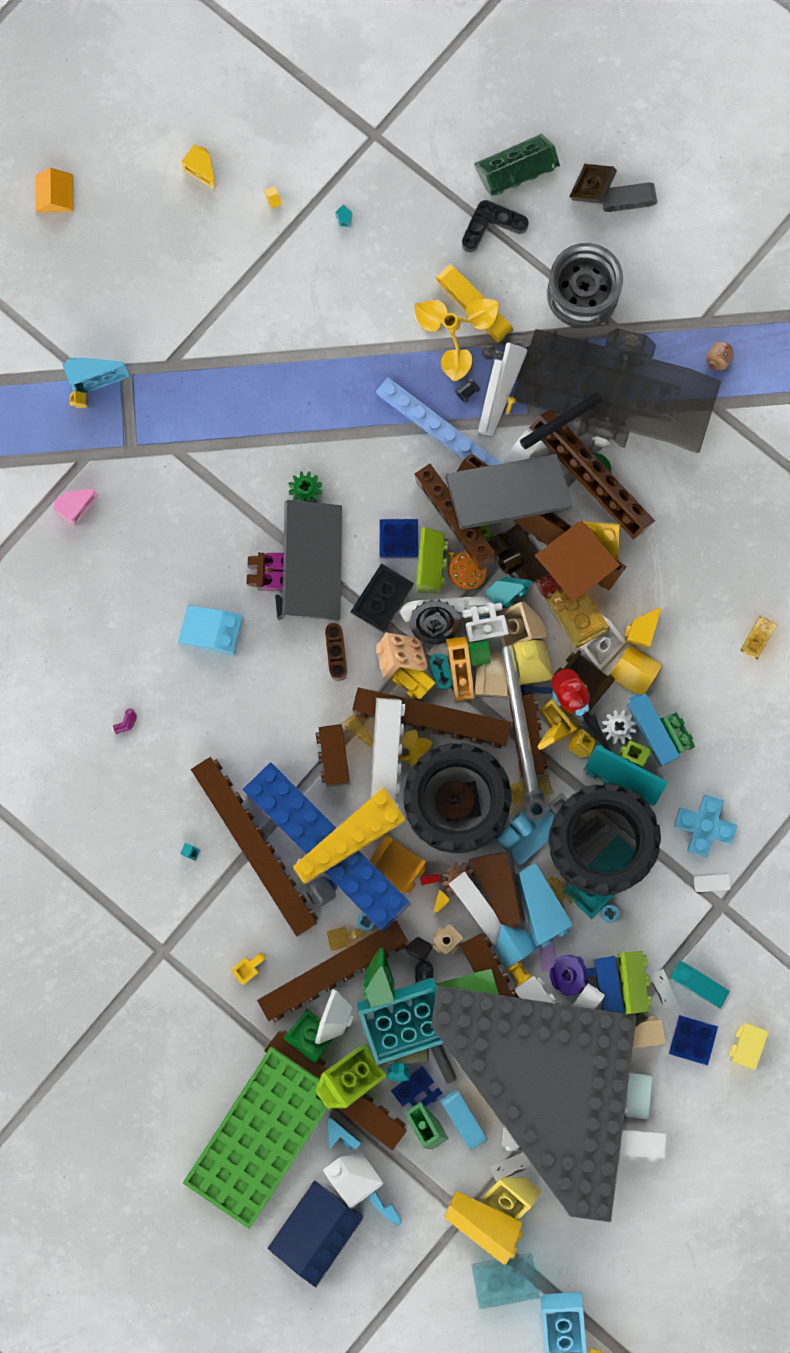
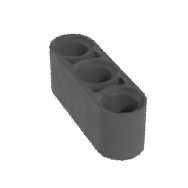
(630, 197)

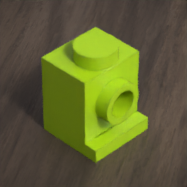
(639, 751)

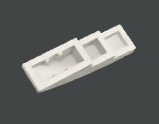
(477, 906)

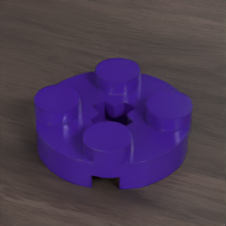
(578, 971)

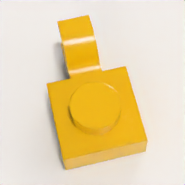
(246, 969)

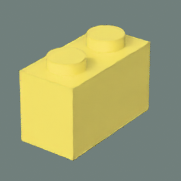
(748, 1045)

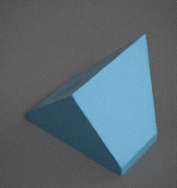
(513, 945)

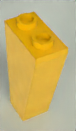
(485, 1226)

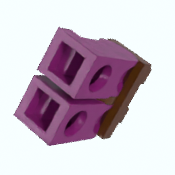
(269, 571)

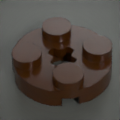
(455, 789)

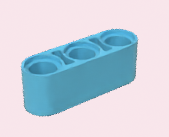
(463, 1119)

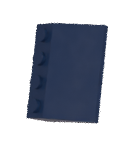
(315, 1233)

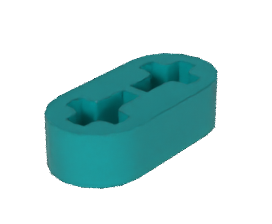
(445, 670)

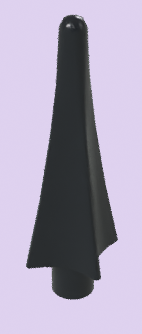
(593, 726)

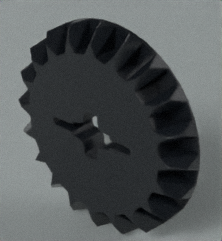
(446, 627)

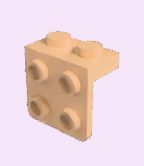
(400, 651)

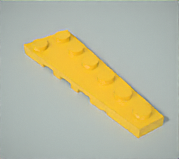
(363, 827)

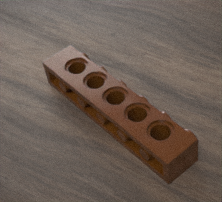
(469, 538)

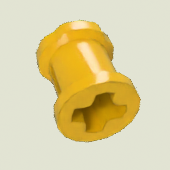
(519, 972)

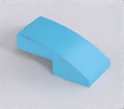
(388, 1211)

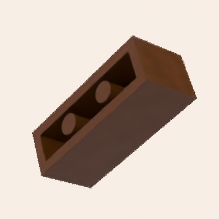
(333, 755)

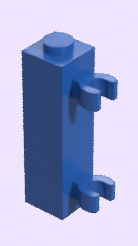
(608, 983)

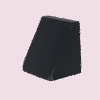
(279, 604)
(419, 948)

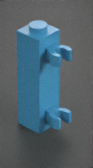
(652, 729)

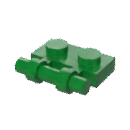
(678, 732)

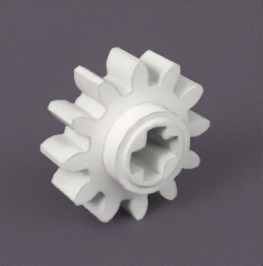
(618, 735)

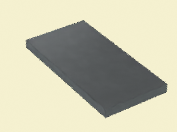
(508, 491)
(312, 560)

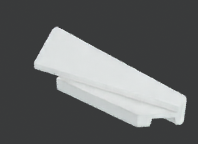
(500, 386)

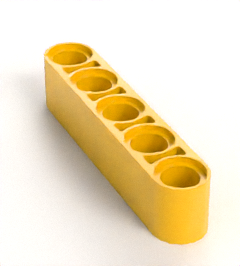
(465, 293)

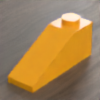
(460, 668)

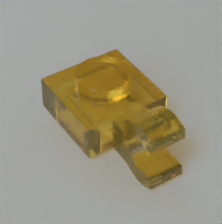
(556, 887)
(340, 938)

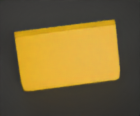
(555, 714)

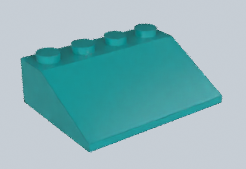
(402, 1025)

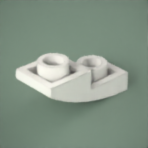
(589, 998)

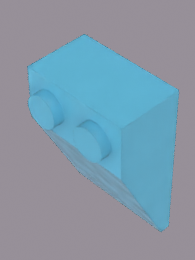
(90, 374)
(211, 629)
(563, 1323)

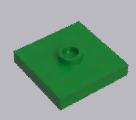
(304, 1034)

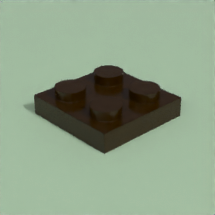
(593, 183)

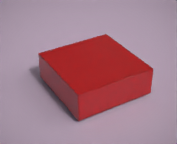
(431, 879)

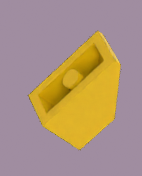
(199, 164)
(643, 629)

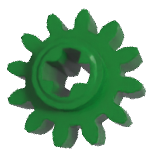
(312, 486)

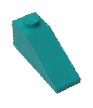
(698, 984)

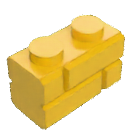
(414, 681)

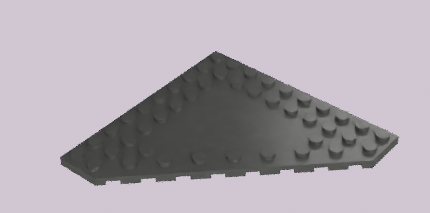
(552, 1082)

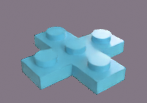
(705, 825)

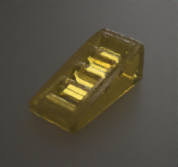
(356, 727)

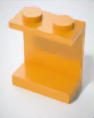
(398, 864)

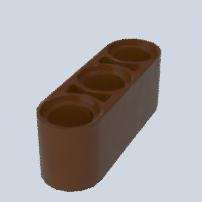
(336, 642)

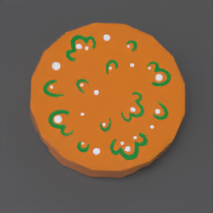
(465, 573)

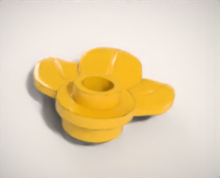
(416, 747)

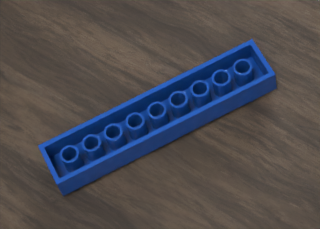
(307, 828)

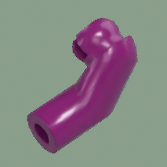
(127, 723)

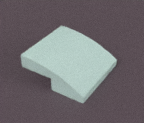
(638, 1095)

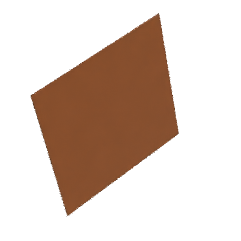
(577, 560)

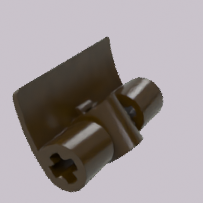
(517, 555)

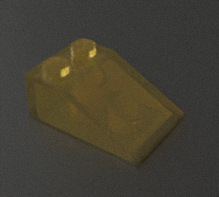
(578, 619)

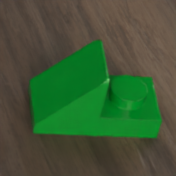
(479, 652)

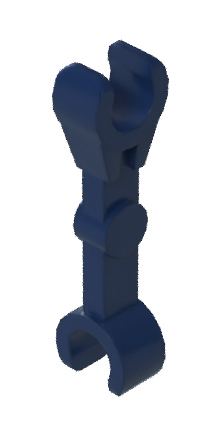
(529, 689)

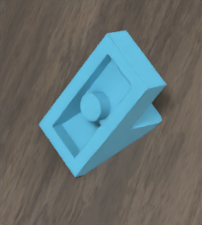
(336, 1130)

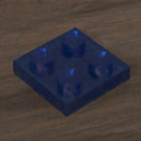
(398, 538)
(693, 1040)

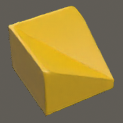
(581, 744)

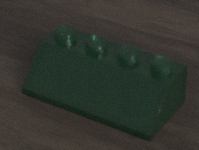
(517, 164)

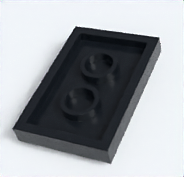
(382, 598)

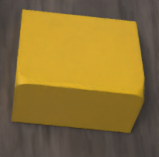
(441, 901)

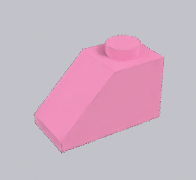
(74, 504)

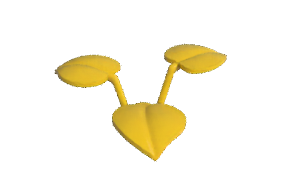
(434, 312)

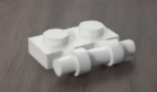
(485, 628)

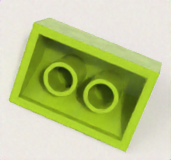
(431, 561)
(634, 982)

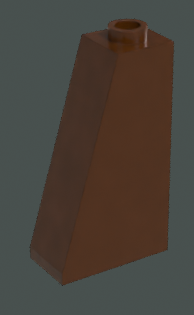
(500, 884)

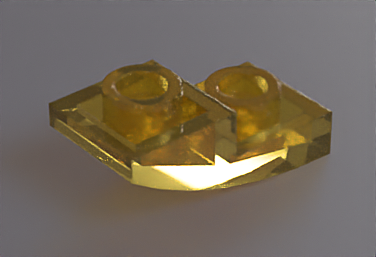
(758, 637)
(520, 788)

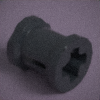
(467, 390)

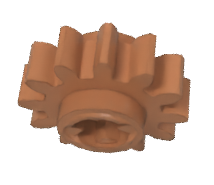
(455, 872)

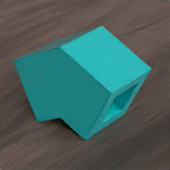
(344, 216)
(190, 852)
(398, 1072)

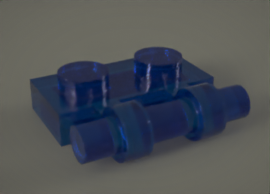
(417, 1083)

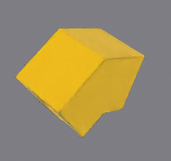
(272, 197)
(79, 399)

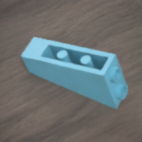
(542, 907)

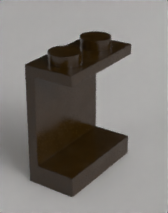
(592, 677)

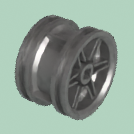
(586, 257)

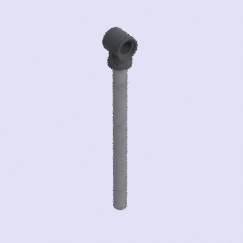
(533, 796)

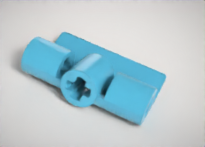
(526, 836)

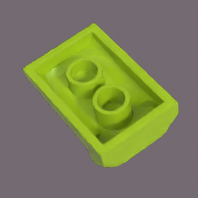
(349, 1078)

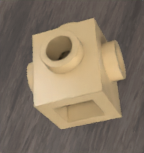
(454, 938)

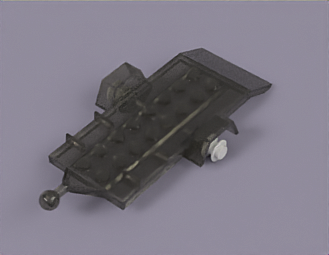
(636, 390)

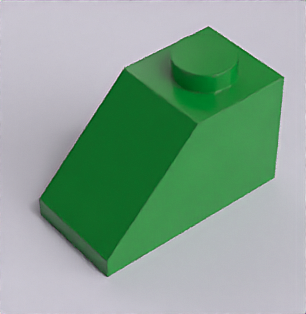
(426, 1126)

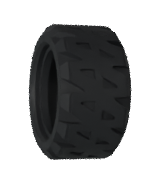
(463, 756)
(637, 814)

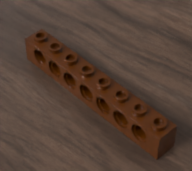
(595, 477)

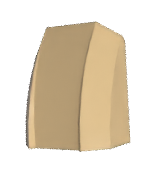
(492, 678)

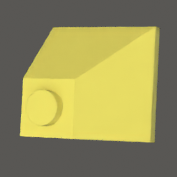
(532, 662)
(512, 1196)

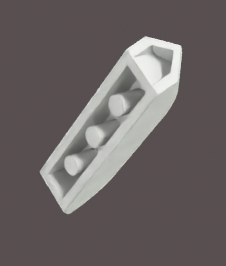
(459, 604)

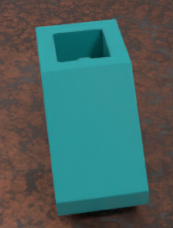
(507, 590)

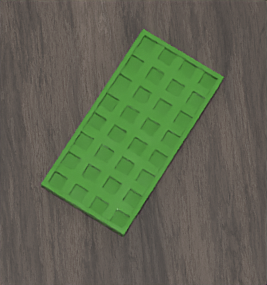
(258, 1138)

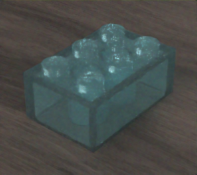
(505, 1284)

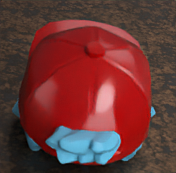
(570, 692)

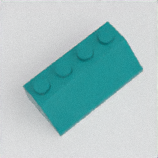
(621, 772)

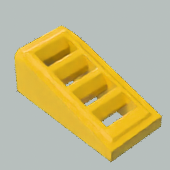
(553, 735)

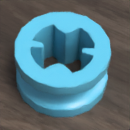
(606, 918)
(363, 927)

